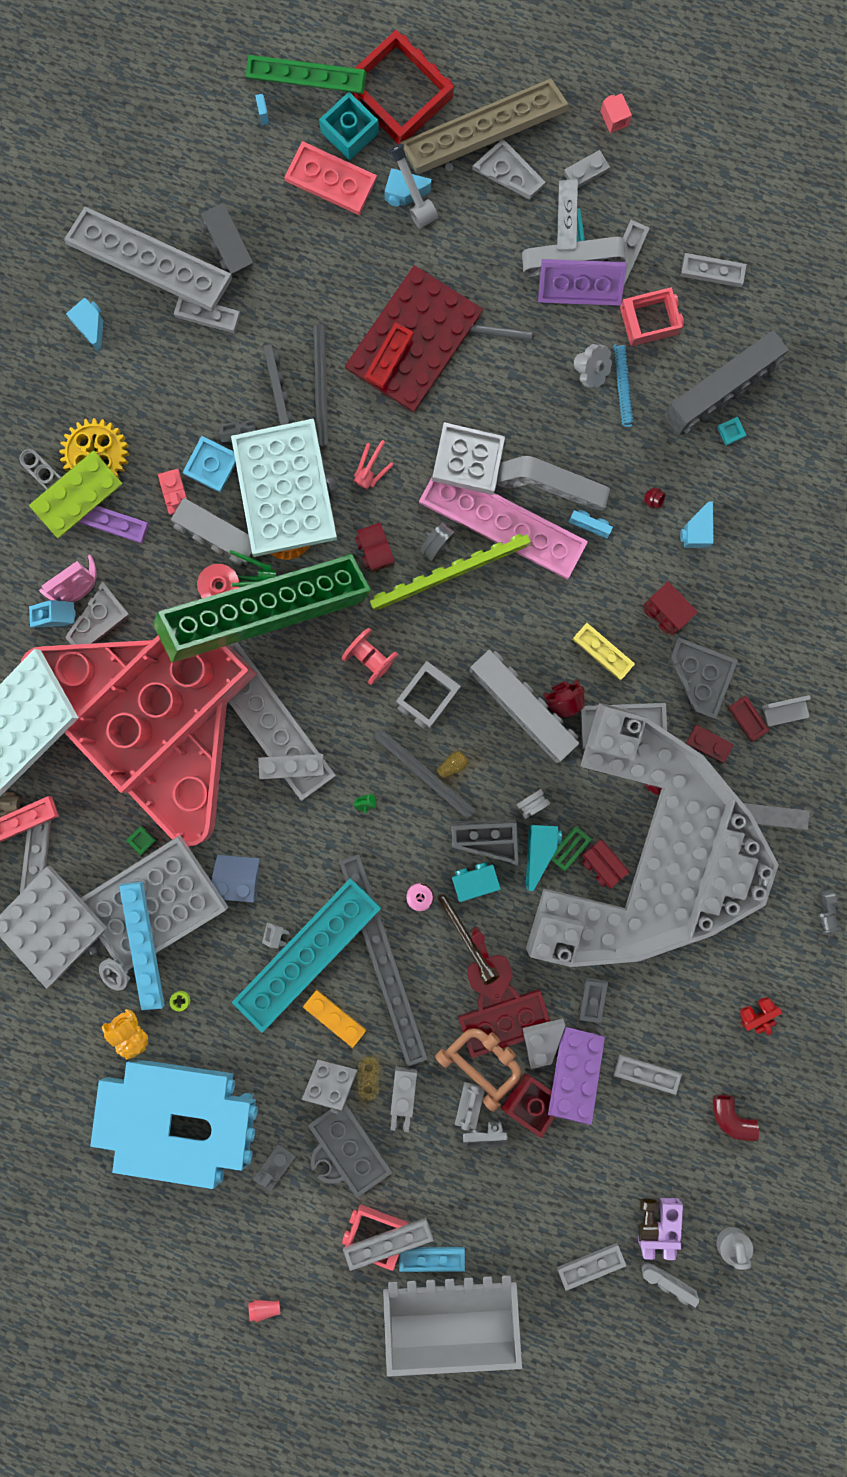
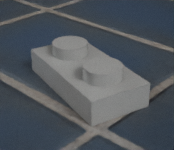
(587, 168)

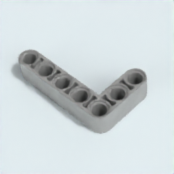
(543, 475)

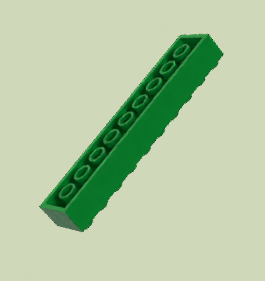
(260, 608)

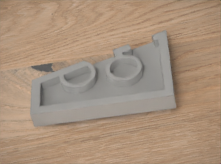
(510, 170)
(98, 619)

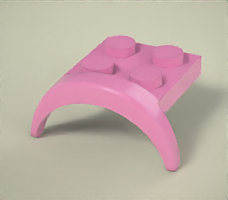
(71, 583)

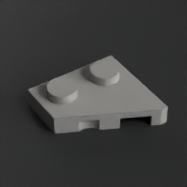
(543, 1042)

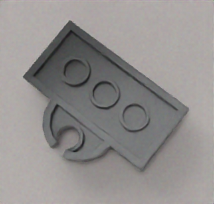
(347, 1151)

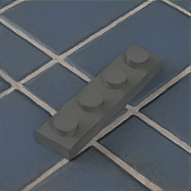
(276, 380)

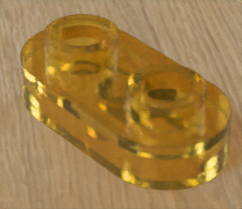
(368, 1078)

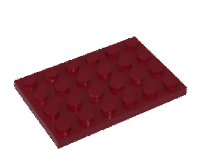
(439, 324)

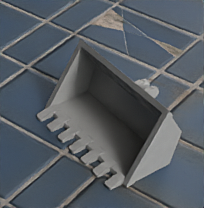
(452, 1327)

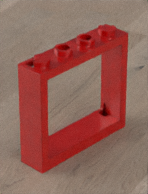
(385, 121)

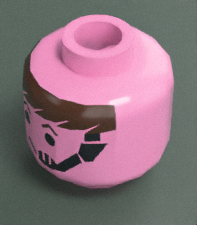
(422, 889)

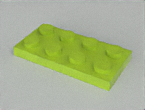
(75, 494)

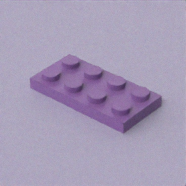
(581, 282)
(576, 1076)

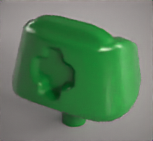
(365, 803)

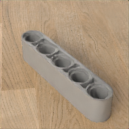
(603, 249)

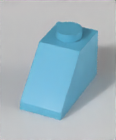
(397, 190)
(88, 321)
(699, 530)
(52, 614)

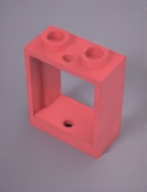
(631, 323)
(388, 1263)

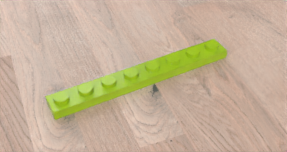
(458, 568)

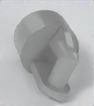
(735, 1247)

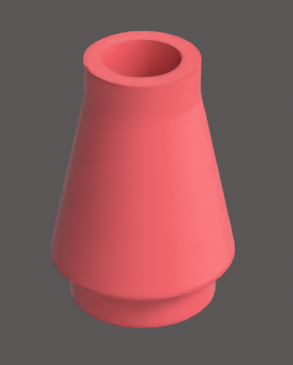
(262, 1309)

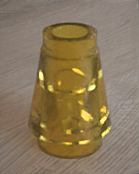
(453, 763)

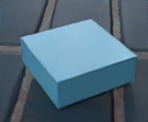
(262, 109)

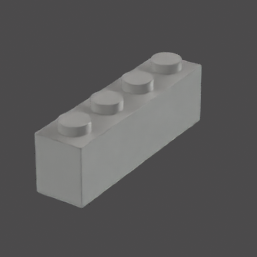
(212, 530)

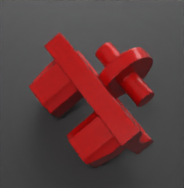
(768, 1011)

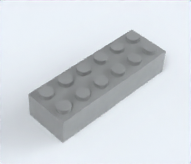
(523, 706)

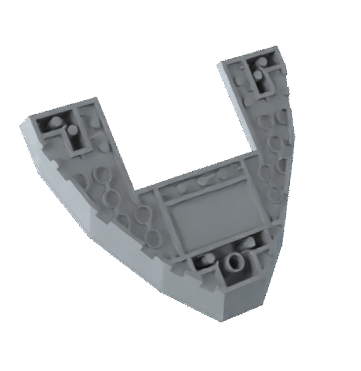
(697, 867)

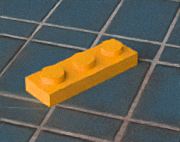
(334, 1018)

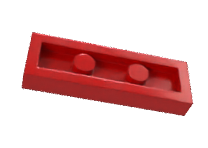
(389, 355)

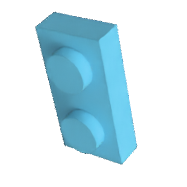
(582, 519)

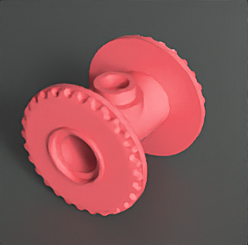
(369, 656)

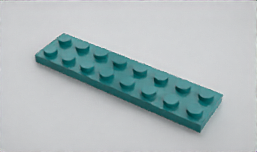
(306, 955)

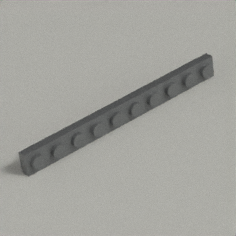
(387, 971)

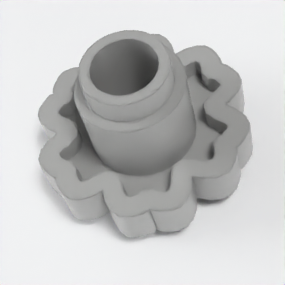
(593, 365)

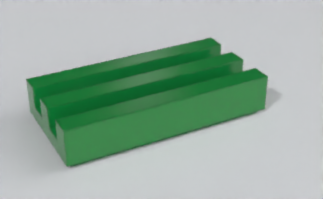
(581, 834)

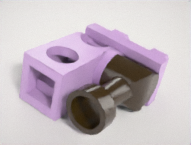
(661, 1234)

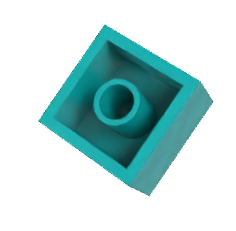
(349, 126)

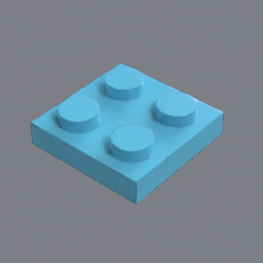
(210, 464)

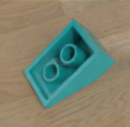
(540, 850)

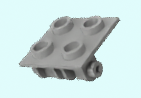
(329, 1085)

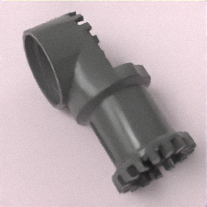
(828, 916)

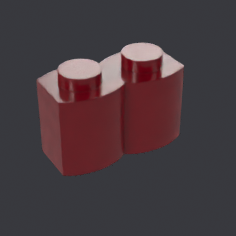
(375, 547)

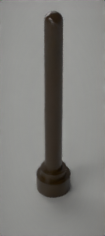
(488, 974)

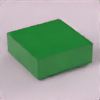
(141, 840)

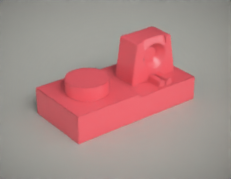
(172, 489)

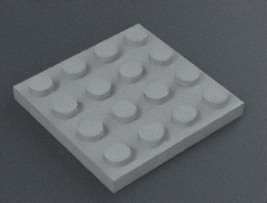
(49, 927)

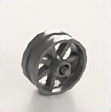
(437, 542)

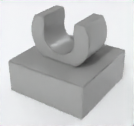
(273, 935)

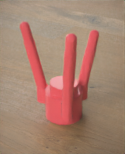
(364, 476)

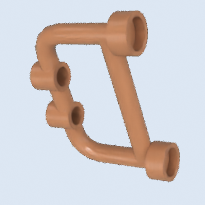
(491, 1042)

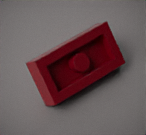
(709, 744)

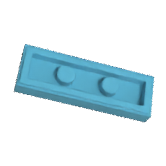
(432, 1259)

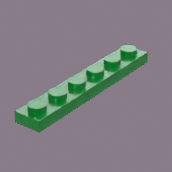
(306, 74)

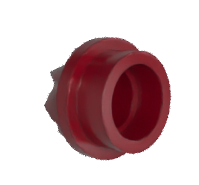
(654, 498)

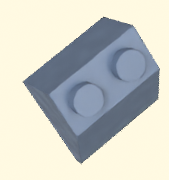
(236, 877)

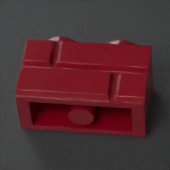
(604, 864)

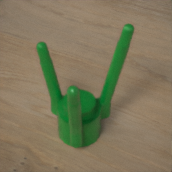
(264, 574)

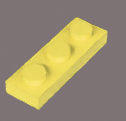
(603, 651)

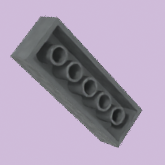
(726, 383)

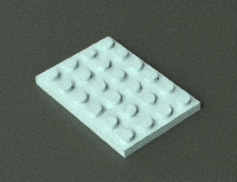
(283, 487)
(31, 716)

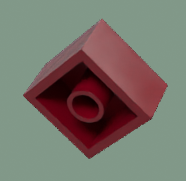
(669, 609)
(530, 1105)

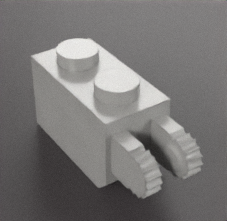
(403, 1096)

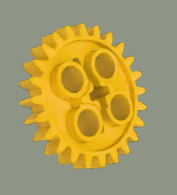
(113, 451)

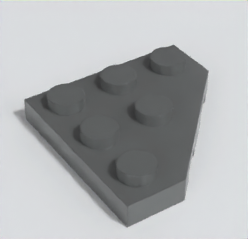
(703, 675)

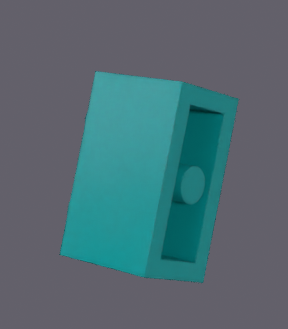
(475, 882)

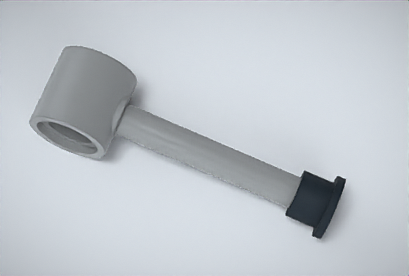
(423, 211)

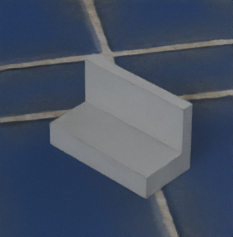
(786, 711)

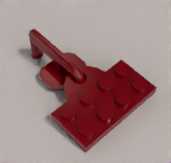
(499, 1004)

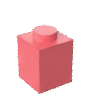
(615, 113)

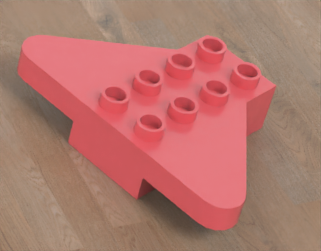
(153, 723)

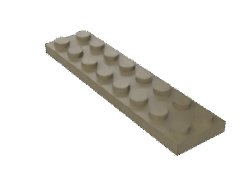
(484, 126)

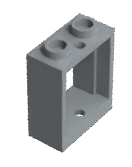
(441, 678)

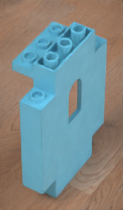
(136, 1119)

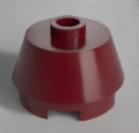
(565, 699)

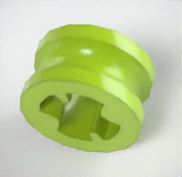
(174, 1006)

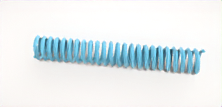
(624, 384)

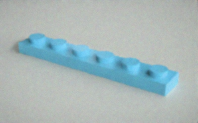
(142, 945)

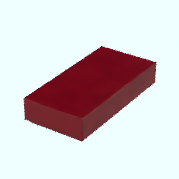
(748, 718)

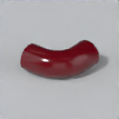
(730, 1122)

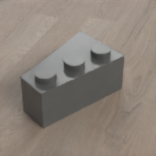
(225, 239)
(488, 838)

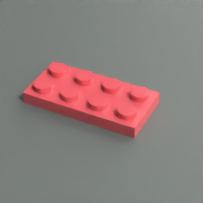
(330, 178)

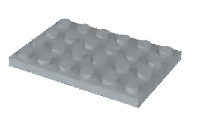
(176, 897)

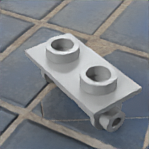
(469, 1106)

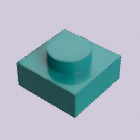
(731, 431)

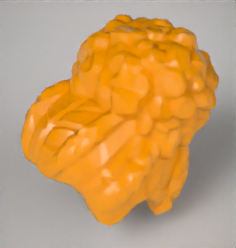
(126, 1035)

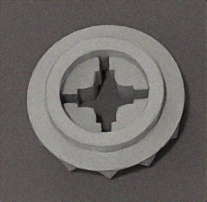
(114, 981)

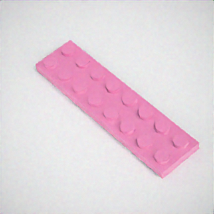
(501, 519)

